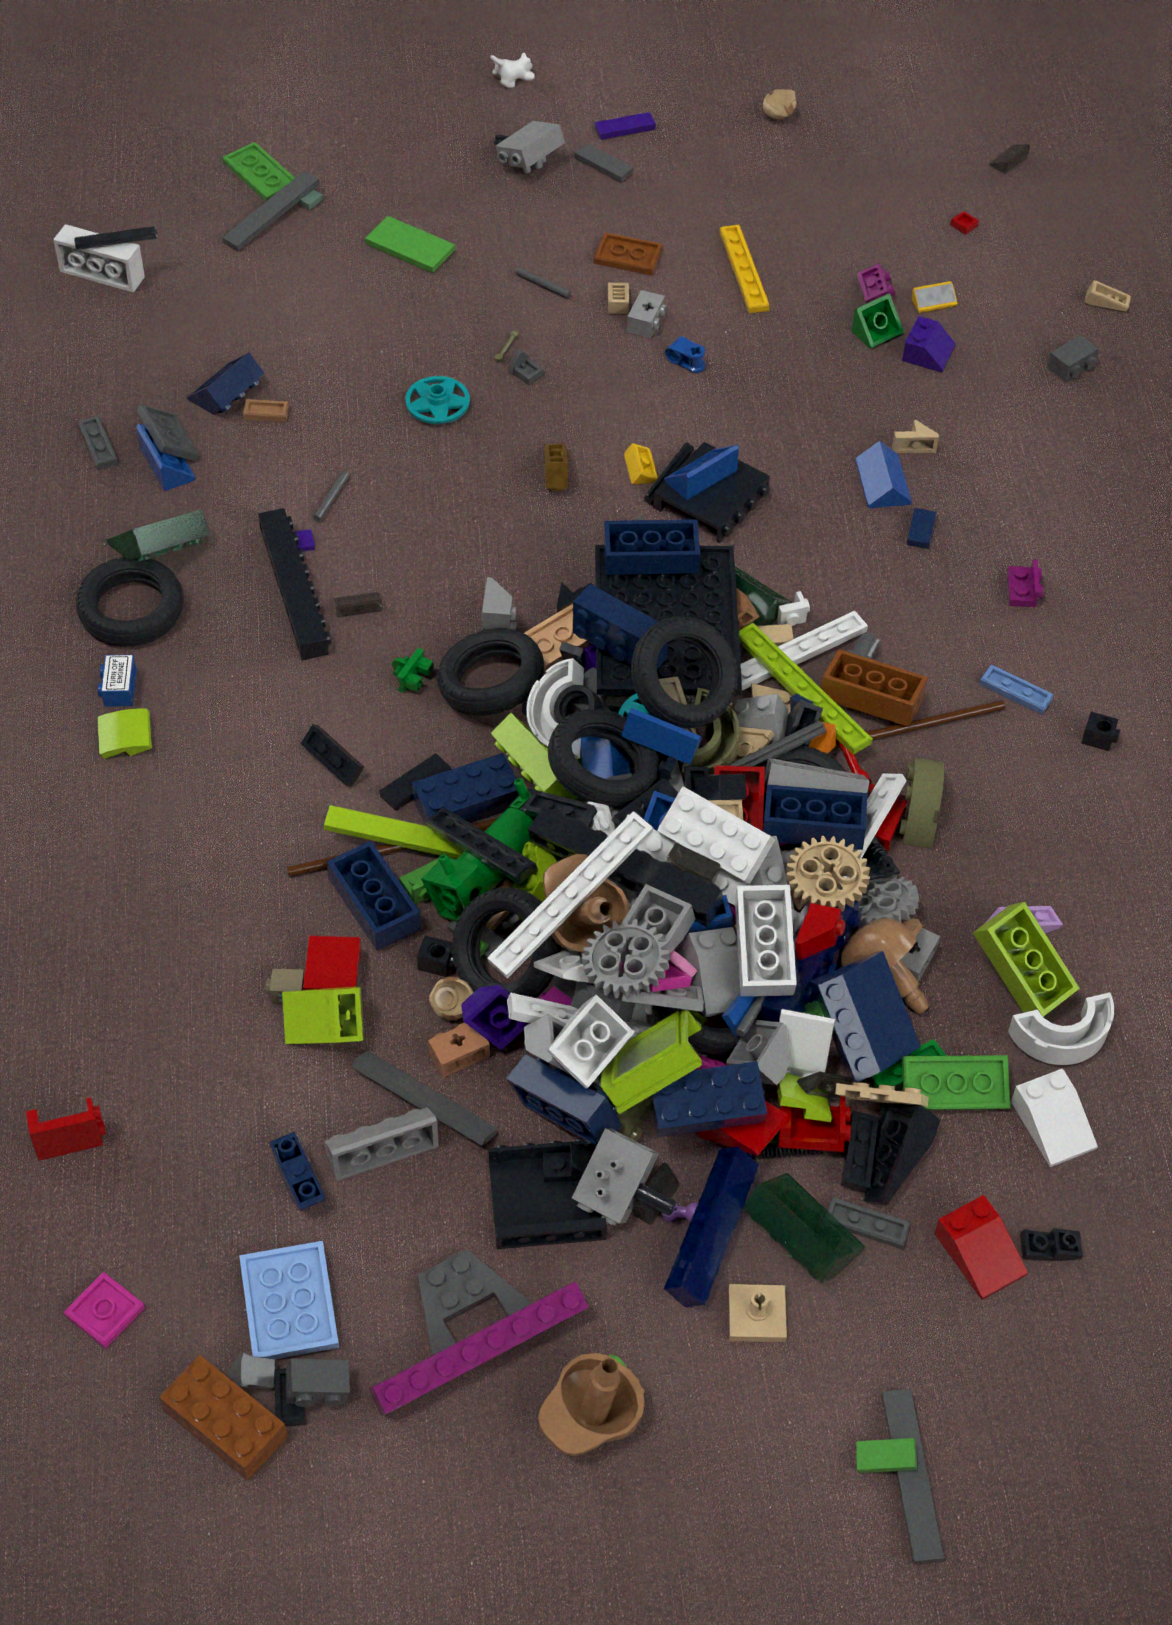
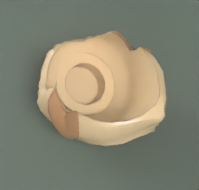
(779, 103)
(448, 996)

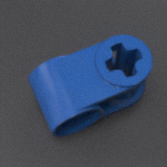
(686, 354)

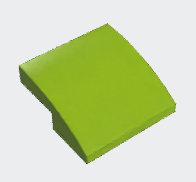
(124, 731)
(793, 1095)

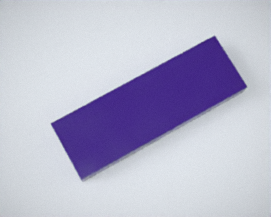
(625, 125)

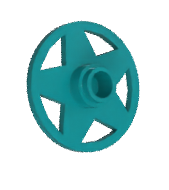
(437, 399)

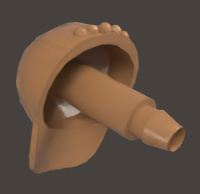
(599, 909)
(895, 941)
(591, 1405)

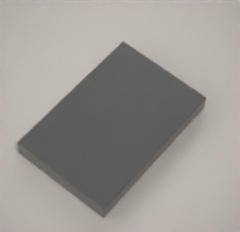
(167, 432)

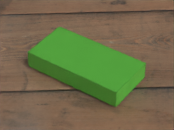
(886, 1455)

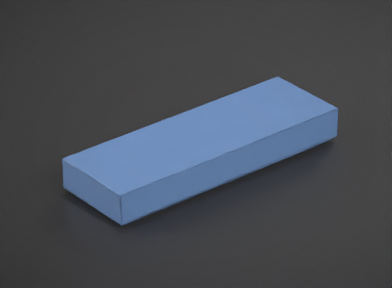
(1016, 689)

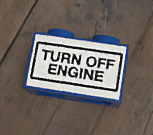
(118, 680)

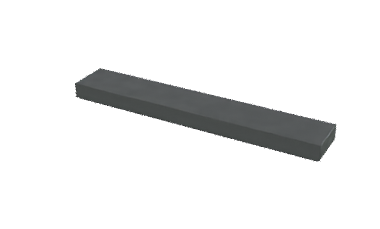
(270, 210)
(423, 1096)
(913, 1484)

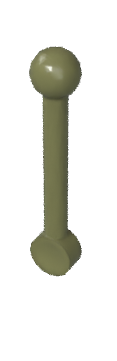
(499, 357)

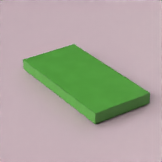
(258, 170)
(410, 244)
(959, 1081)

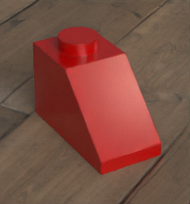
(819, 930)

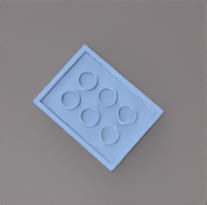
(288, 1301)

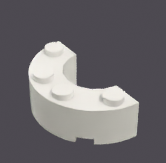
(543, 698)
(1064, 1043)

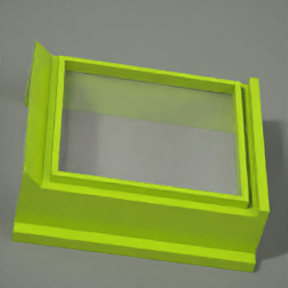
(651, 1061)

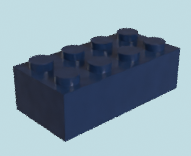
(651, 547)
(611, 624)
(468, 790)
(809, 813)
(374, 895)
(563, 1099)
(710, 1100)

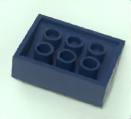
(868, 1014)

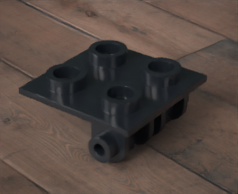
(879, 861)

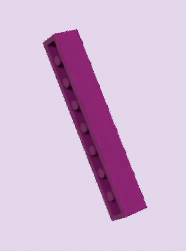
(477, 1348)

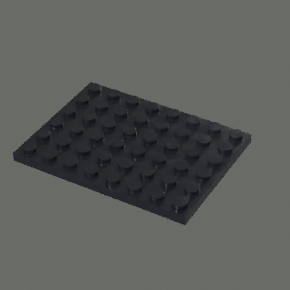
(699, 595)

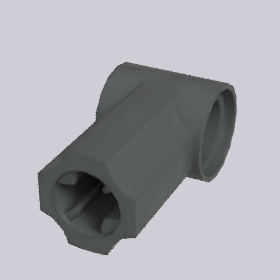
(866, 645)

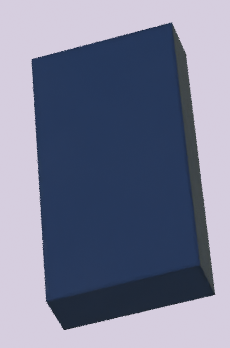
(921, 528)

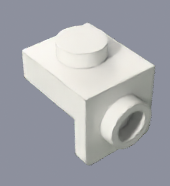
(794, 612)

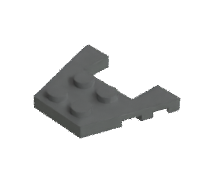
(458, 1287)

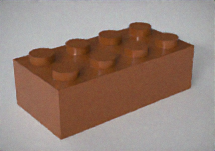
(874, 687)
(223, 1417)

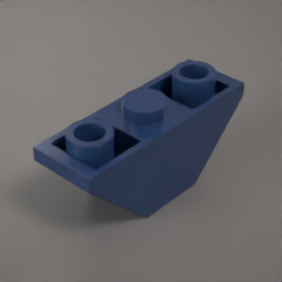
(296, 1172)

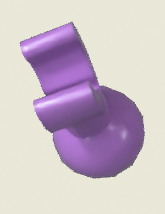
(681, 1211)

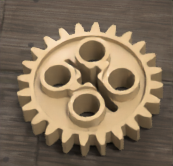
(827, 873)

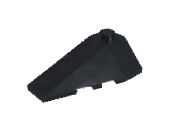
(901, 1142)

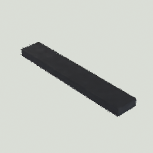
(481, 845)

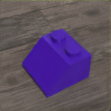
(928, 345)
(488, 1015)

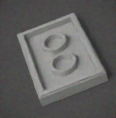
(682, 998)

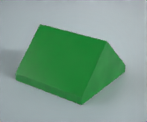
(876, 321)

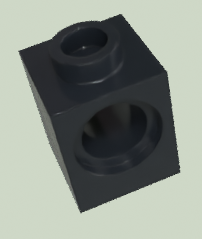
(1100, 731)
(429, 950)

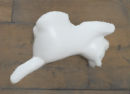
(512, 70)

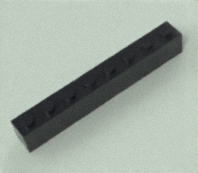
(294, 585)
(570, 837)

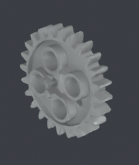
(889, 899)
(603, 954)

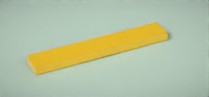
(744, 269)

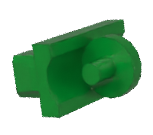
(407, 670)

